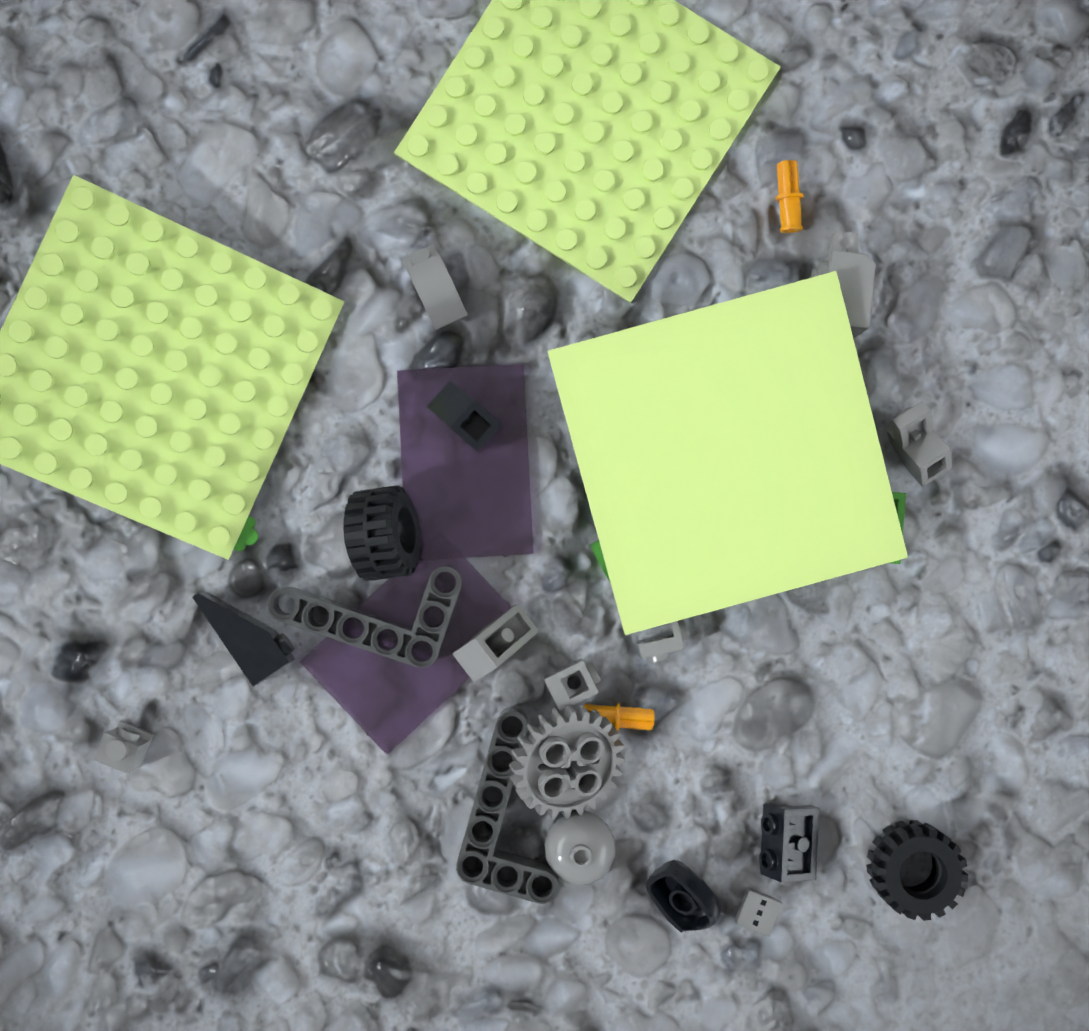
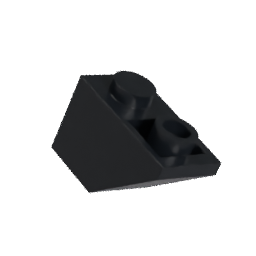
(465, 417)

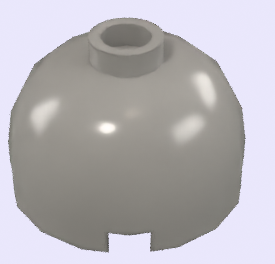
(579, 848)

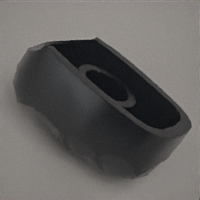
(683, 897)

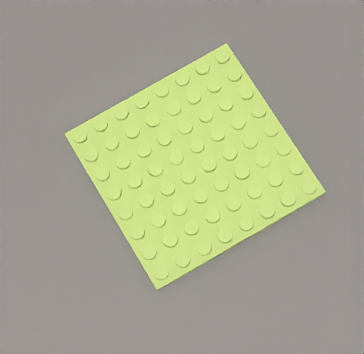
(589, 125)
(154, 367)
(729, 453)

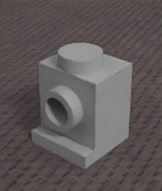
(565, 695)
(124, 747)

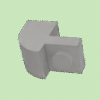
(434, 286)
(919, 445)

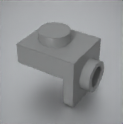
(660, 647)

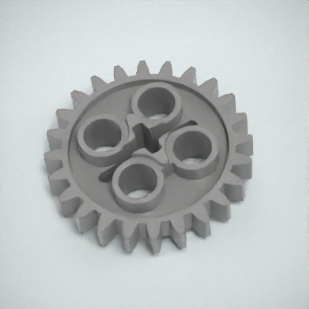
(567, 762)

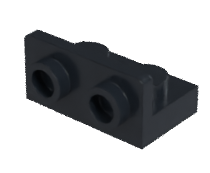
(789, 842)

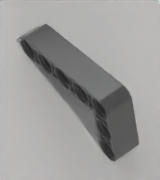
(374, 624)
(493, 813)

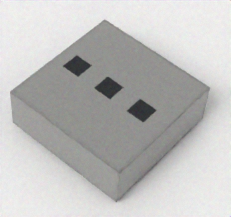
(758, 912)

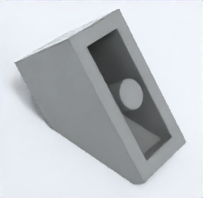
(495, 643)

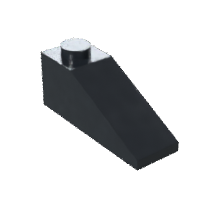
(250, 642)

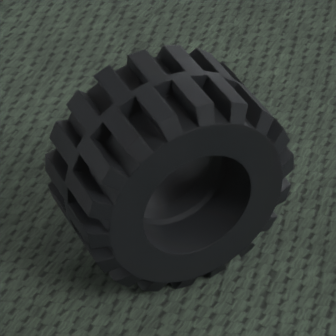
(382, 533)
(941, 885)

